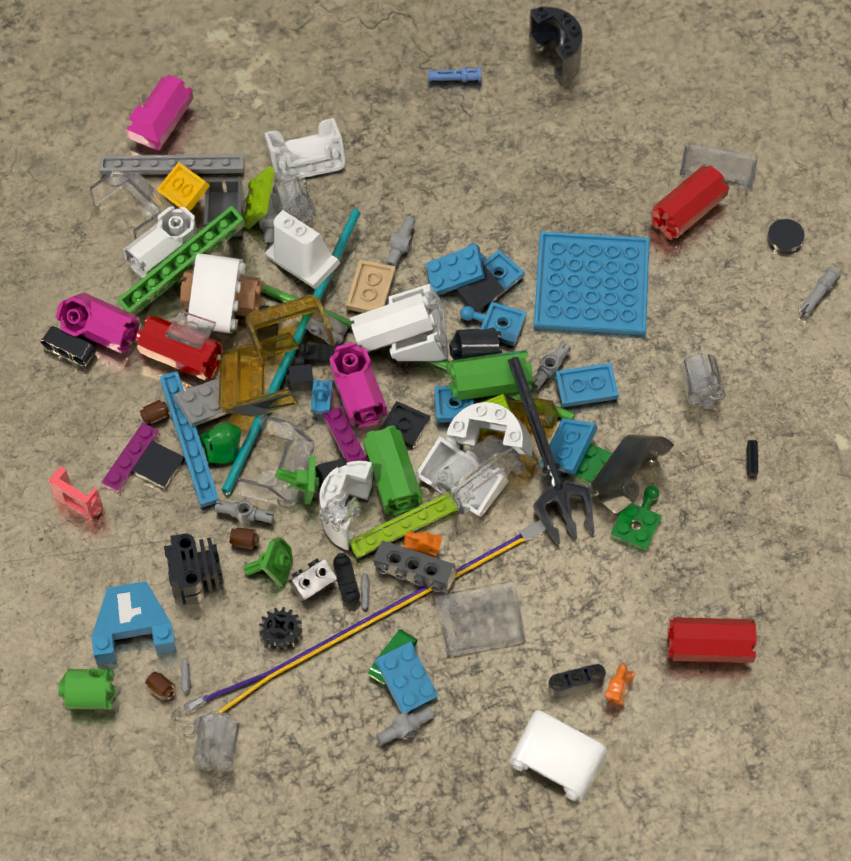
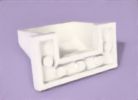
(301, 250)

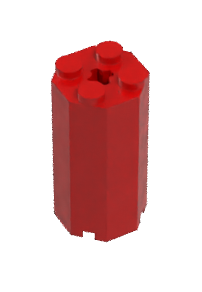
(689, 201)
(184, 357)
(712, 639)

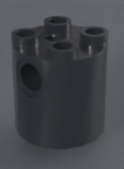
(475, 343)

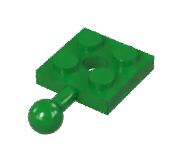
(633, 513)

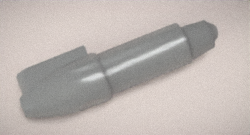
(365, 585)
(185, 681)

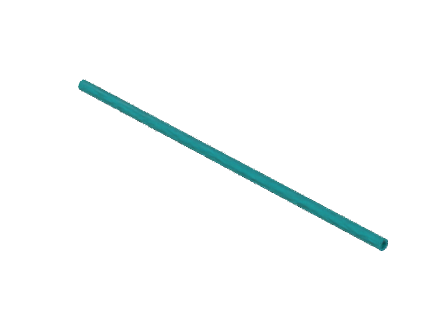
(287, 359)

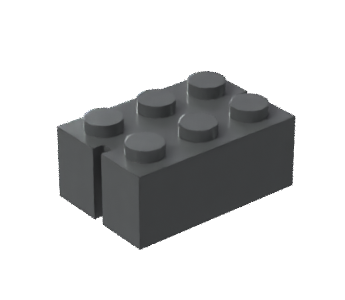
(219, 201)

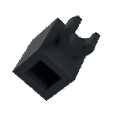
(300, 376)

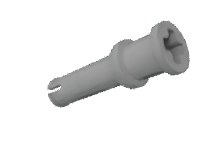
(823, 285)

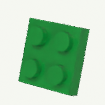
(591, 463)

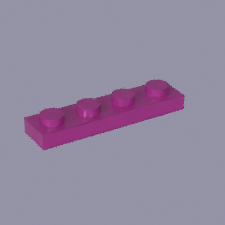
(344, 435)
(121, 469)

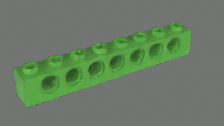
(184, 258)

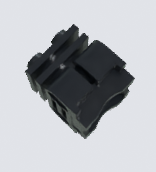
(190, 568)

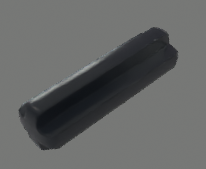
(752, 458)

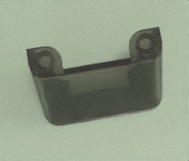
(614, 481)

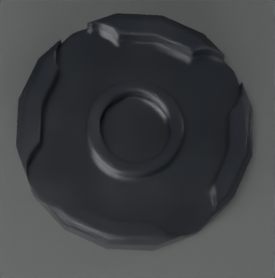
(786, 235)

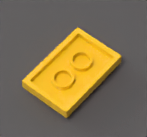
(183, 187)

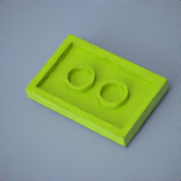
(258, 197)

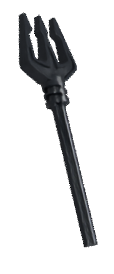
(557, 489)

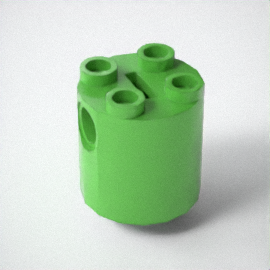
(87, 688)

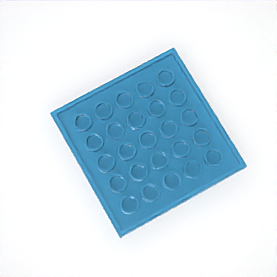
(592, 283)

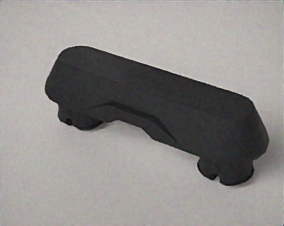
(316, 352)
(346, 579)

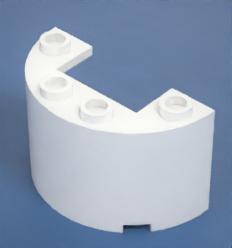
(491, 416)
(356, 481)

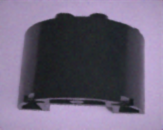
(562, 29)

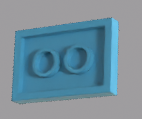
(455, 270)
(586, 384)
(571, 443)
(406, 678)

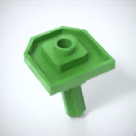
(301, 479)
(275, 561)

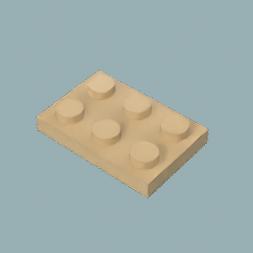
(370, 286)

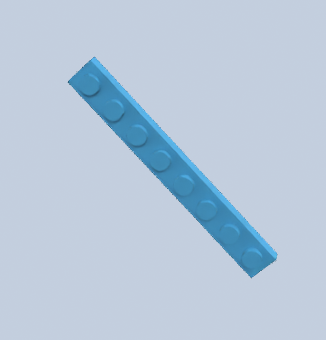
(190, 443)

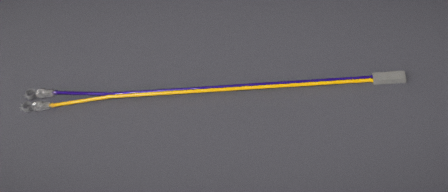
(527, 534)

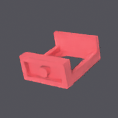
(61, 486)

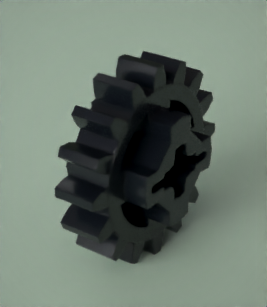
(285, 621)

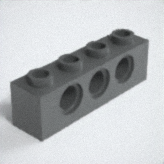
(407, 559)

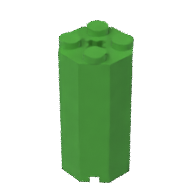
(486, 375)
(392, 471)

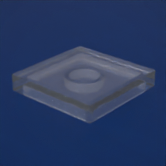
(190, 329)

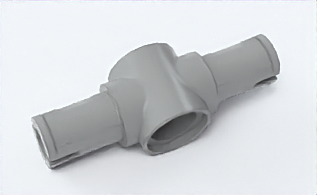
(267, 223)
(401, 241)
(554, 359)
(253, 513)
(405, 726)

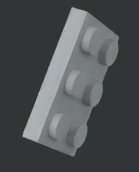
(200, 403)

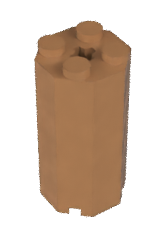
(248, 298)

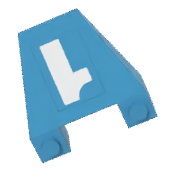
(128, 613)

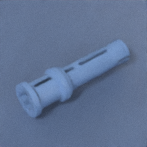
(464, 74)

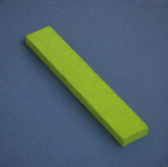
(397, 527)

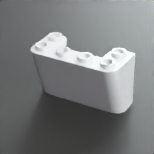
(215, 290)
(443, 454)

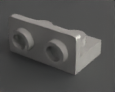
(316, 328)

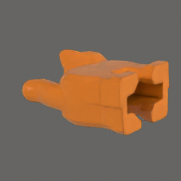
(423, 542)
(619, 684)

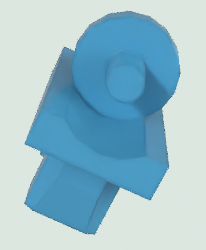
(321, 396)

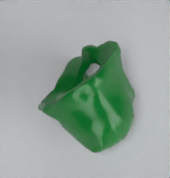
(225, 443)

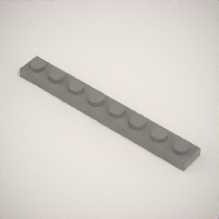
(165, 163)

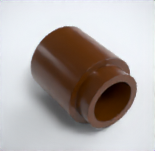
(154, 412)
(244, 538)
(160, 686)

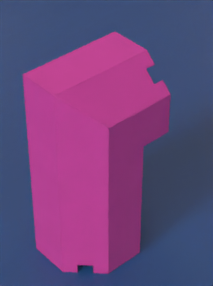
(160, 112)
(98, 321)
(357, 385)

